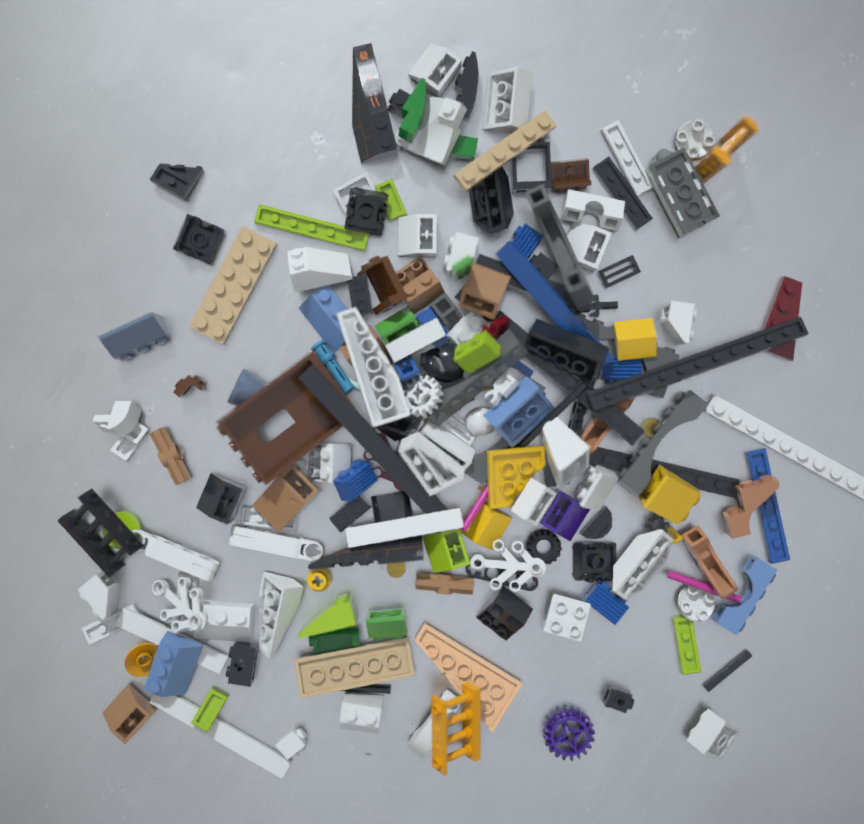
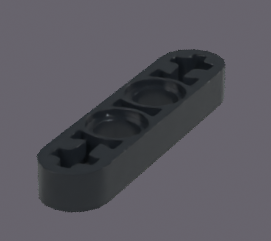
(515, 585)

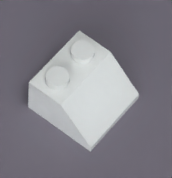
(713, 734)

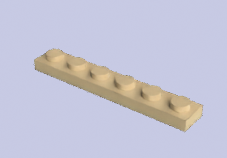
(504, 151)

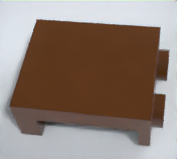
(384, 283)

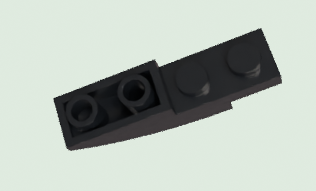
(468, 83)

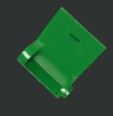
(335, 640)

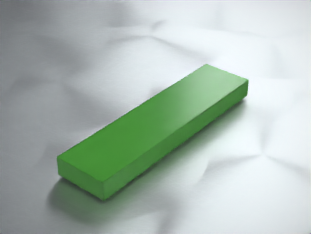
(462, 268)

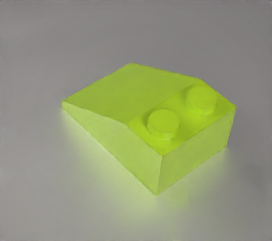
(336, 615)

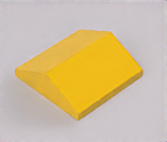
(635, 339)
(488, 526)

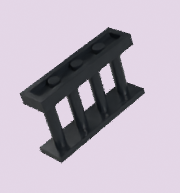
(91, 542)

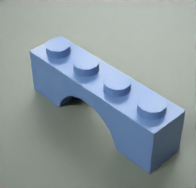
(758, 577)

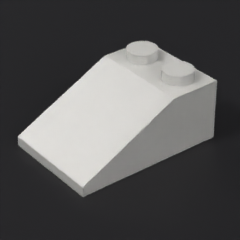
(317, 268)

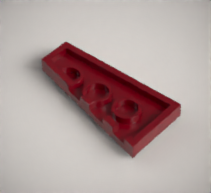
(783, 309)

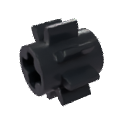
(660, 520)

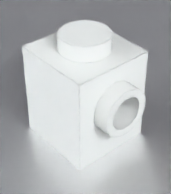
(292, 742)

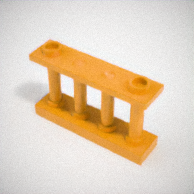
(732, 140)
(470, 730)

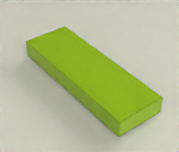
(686, 645)

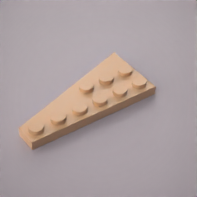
(465, 666)

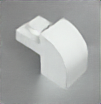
(122, 418)

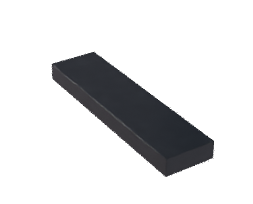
(621, 190)

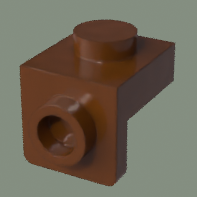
(184, 385)

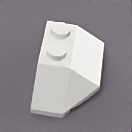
(640, 562)

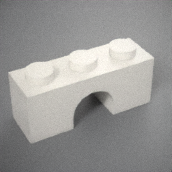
(608, 210)

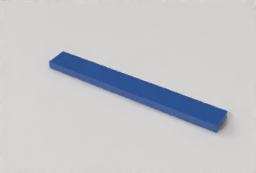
(544, 292)

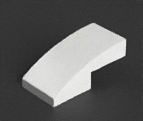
(129, 443)

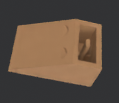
(285, 498)

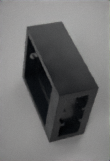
(522, 187)

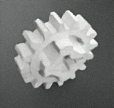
(423, 396)

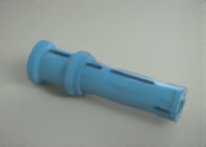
(328, 360)

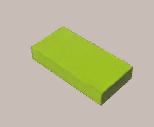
(395, 206)
(209, 710)

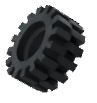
(544, 535)

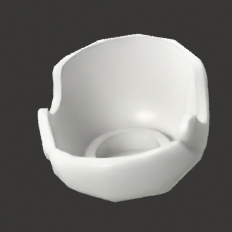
(477, 422)

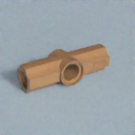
(170, 455)
(444, 583)

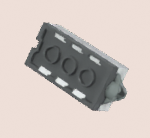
(681, 191)

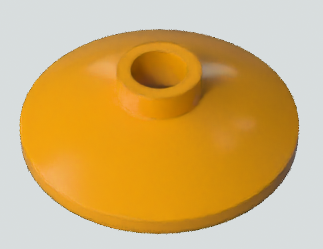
(138, 665)

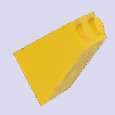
(669, 496)

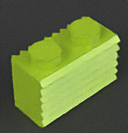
(476, 352)

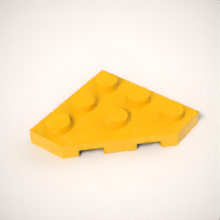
(510, 472)

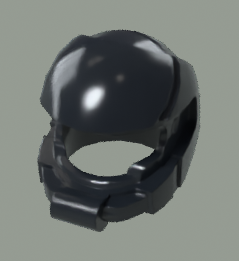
(446, 355)

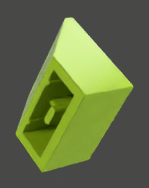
(446, 550)

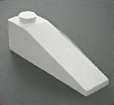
(280, 602)

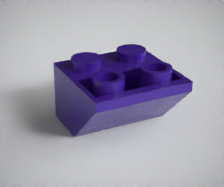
(564, 515)

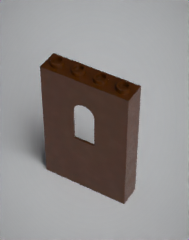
(311, 418)

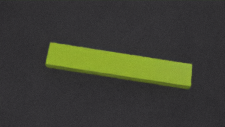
(311, 228)

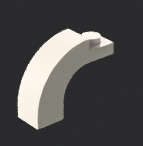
(422, 738)

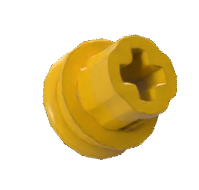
(324, 574)

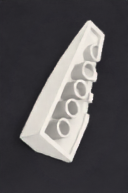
(374, 374)

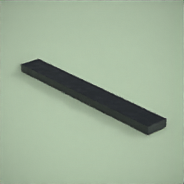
(699, 479)

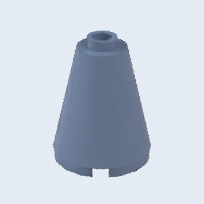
(244, 387)

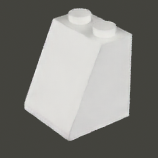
(564, 452)
(361, 712)

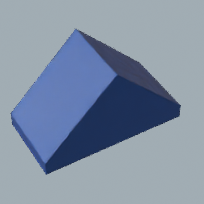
(406, 369)

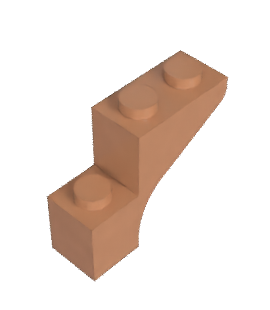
(596, 430)
(750, 496)
(709, 563)

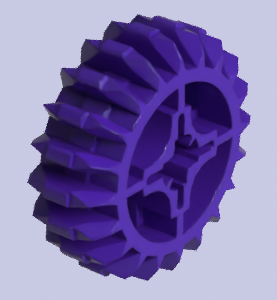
(575, 730)

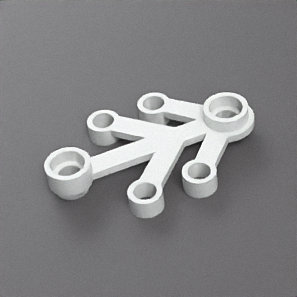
(511, 565)
(196, 619)

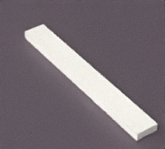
(226, 735)

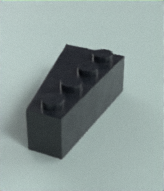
(568, 350)

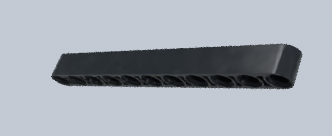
(370, 439)

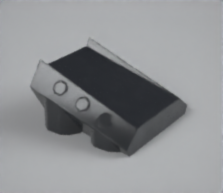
(366, 211)
(198, 239)
(391, 506)
(594, 561)

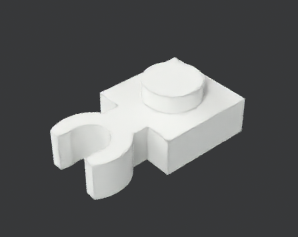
(502, 387)

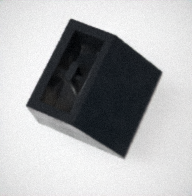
(220, 498)
(504, 613)

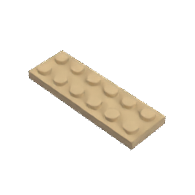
(233, 285)
(354, 667)

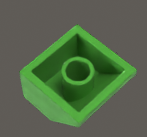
(398, 326)
(386, 624)

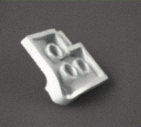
(438, 129)

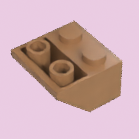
(419, 284)
(484, 291)
(128, 713)

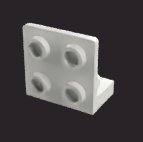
(566, 617)

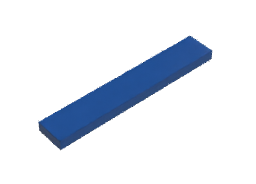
(768, 510)

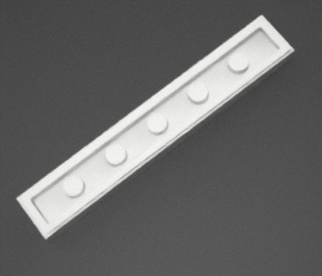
(404, 527)
(155, 631)

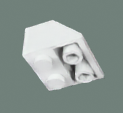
(437, 67)
(417, 235)
(588, 244)
(460, 247)
(677, 321)
(327, 461)
(596, 487)
(533, 502)
(101, 594)

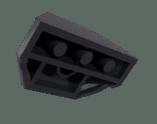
(492, 202)

